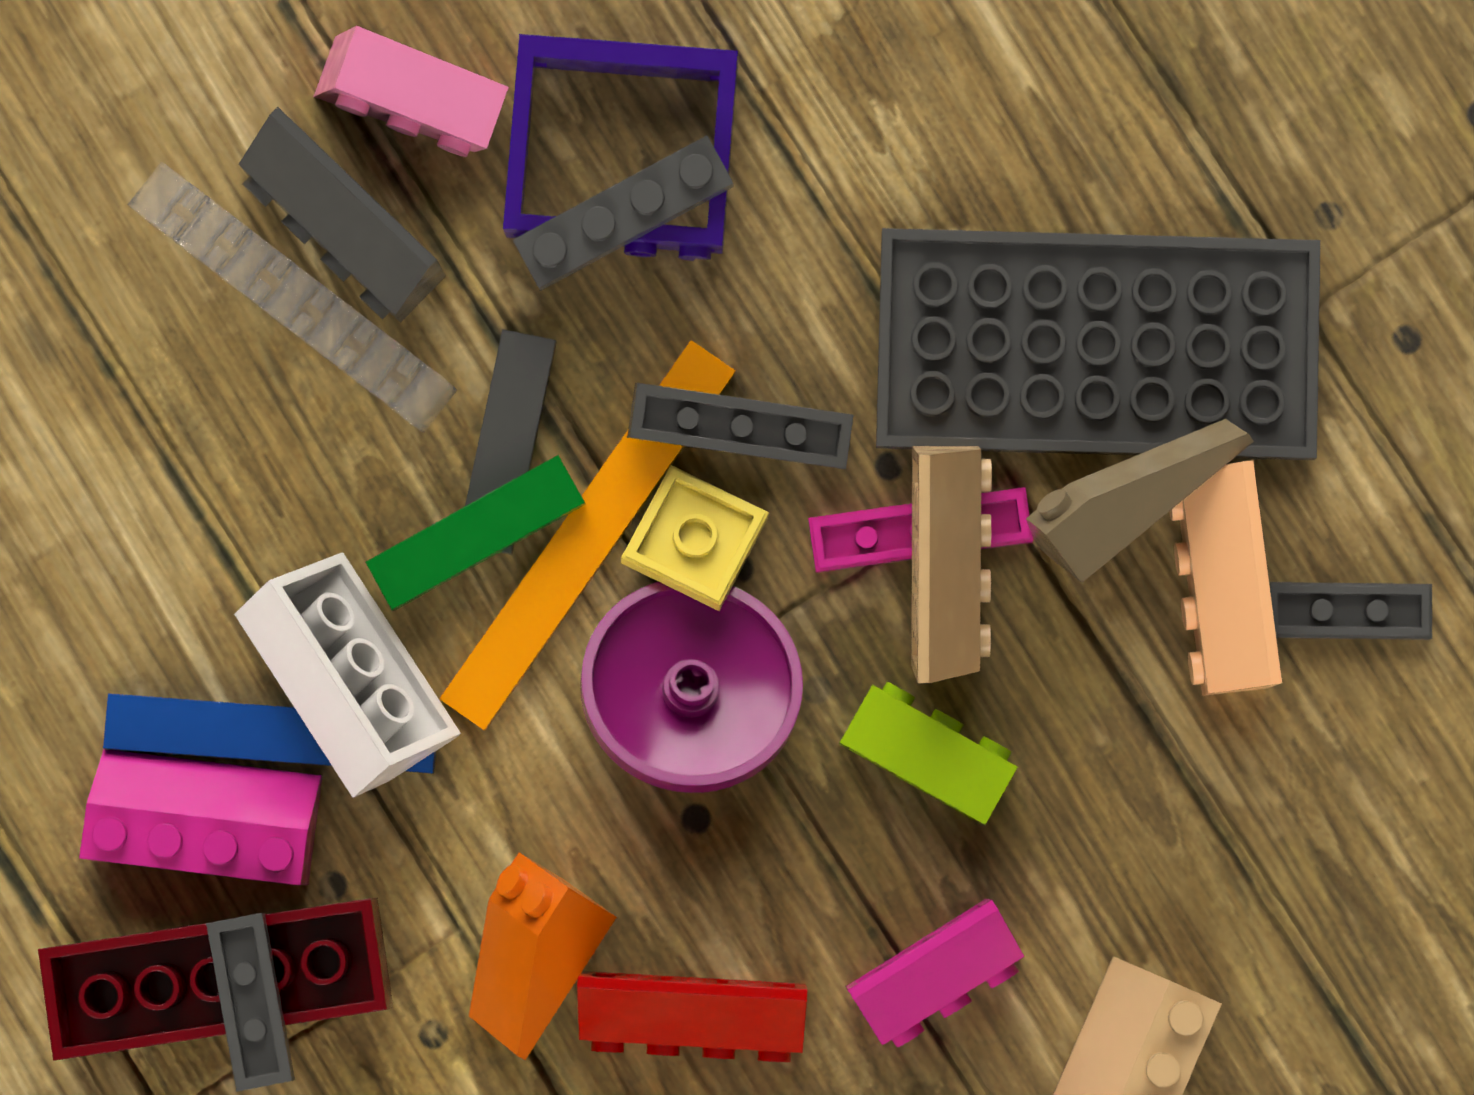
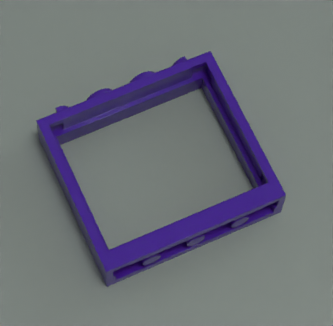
(625, 59)

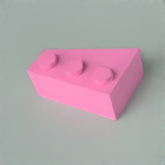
(411, 91)

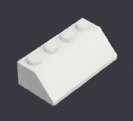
(346, 673)

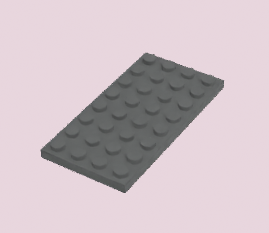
(1096, 341)

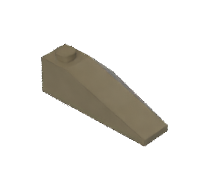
(1112, 507)

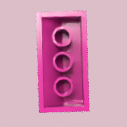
(202, 817)

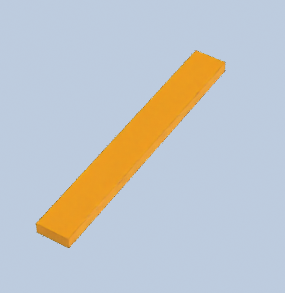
(574, 555)

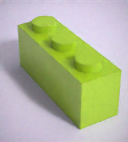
(929, 752)

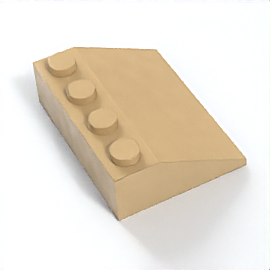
(948, 561)

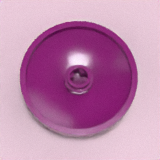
(690, 689)

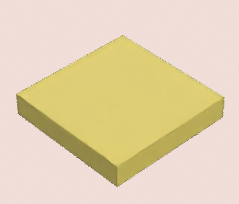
(694, 537)

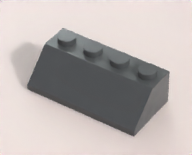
(340, 217)

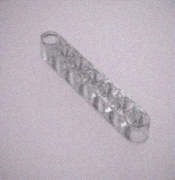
(292, 297)

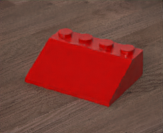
(691, 1013)

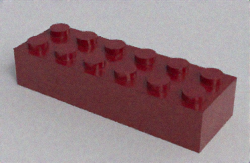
(166, 988)

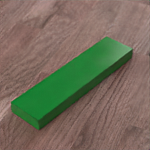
(475, 533)

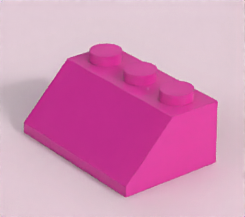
(937, 973)

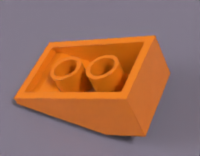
(532, 952)

